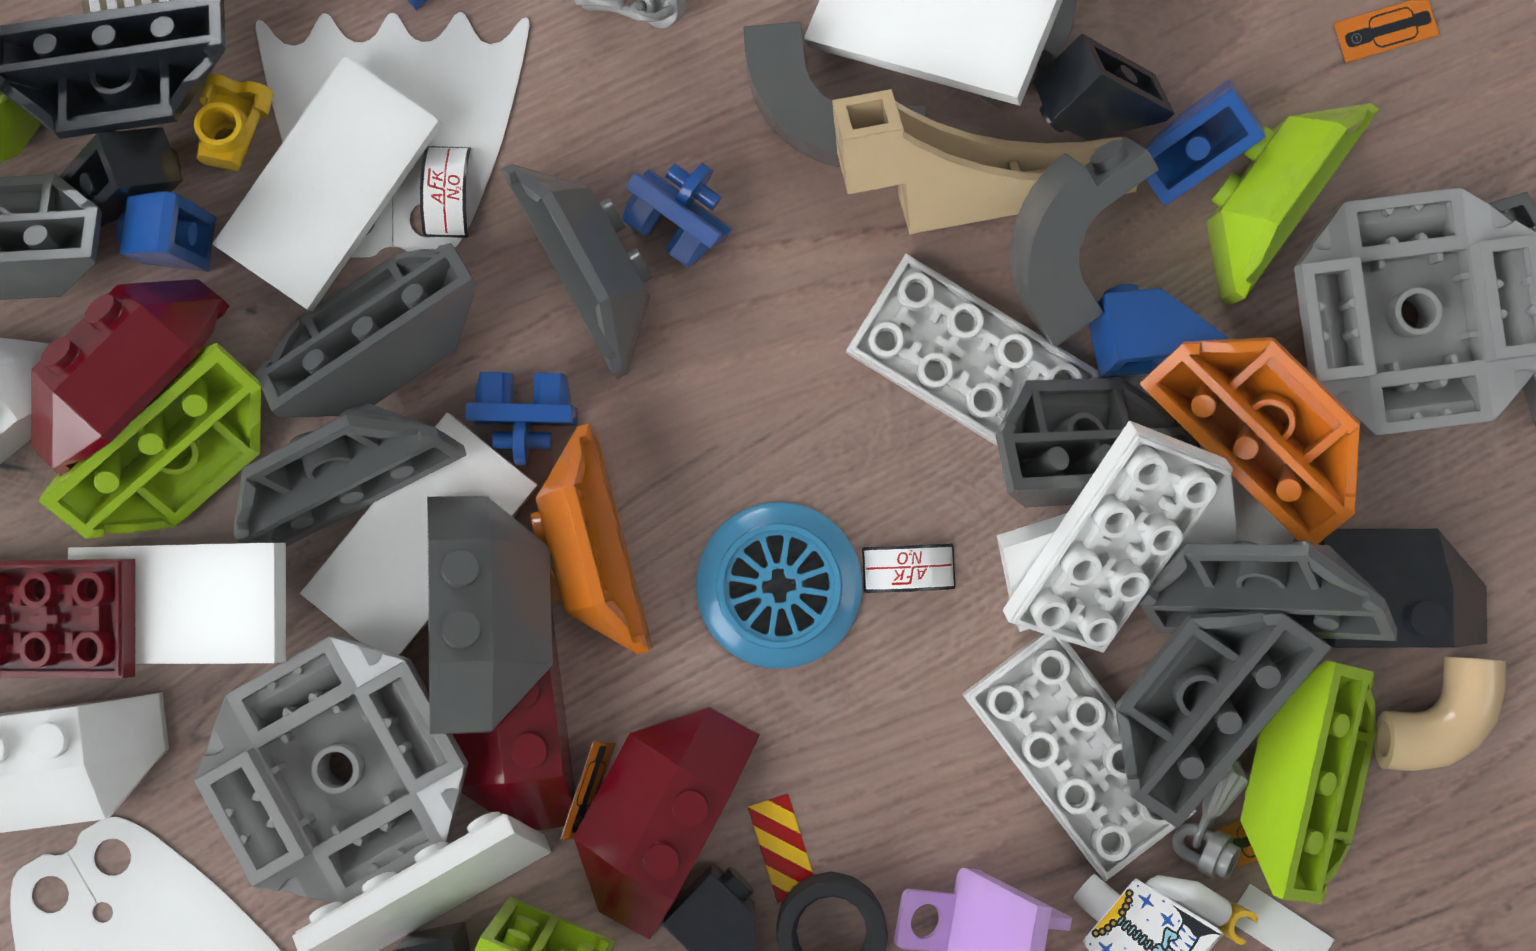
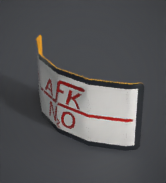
(444, 191)
(908, 568)

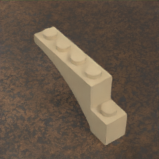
(939, 170)

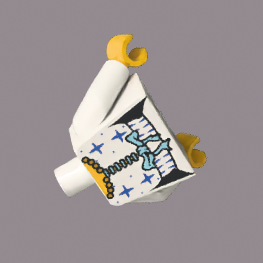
(1158, 915)

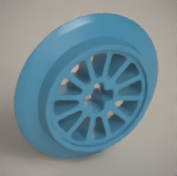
(768, 648)

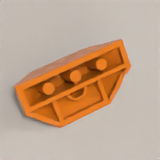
(1271, 423)
(588, 545)

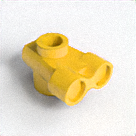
(229, 119)

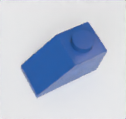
(1202, 141)
(166, 231)
(1142, 330)

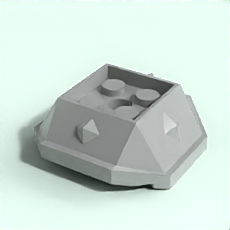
(1473, 297)
(274, 782)

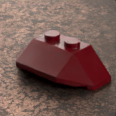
(116, 364)
(526, 759)
(659, 813)

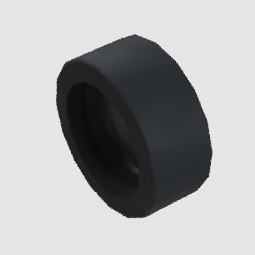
(831, 885)

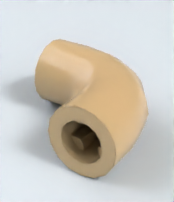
(1453, 726)

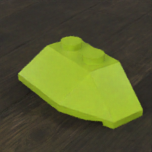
(1275, 192)
(168, 455)
(1311, 781)

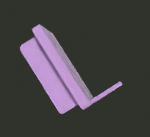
(979, 917)

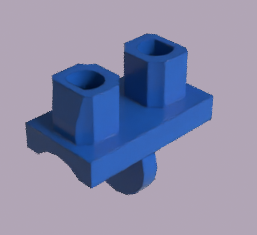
(657, 198)
(496, 407)

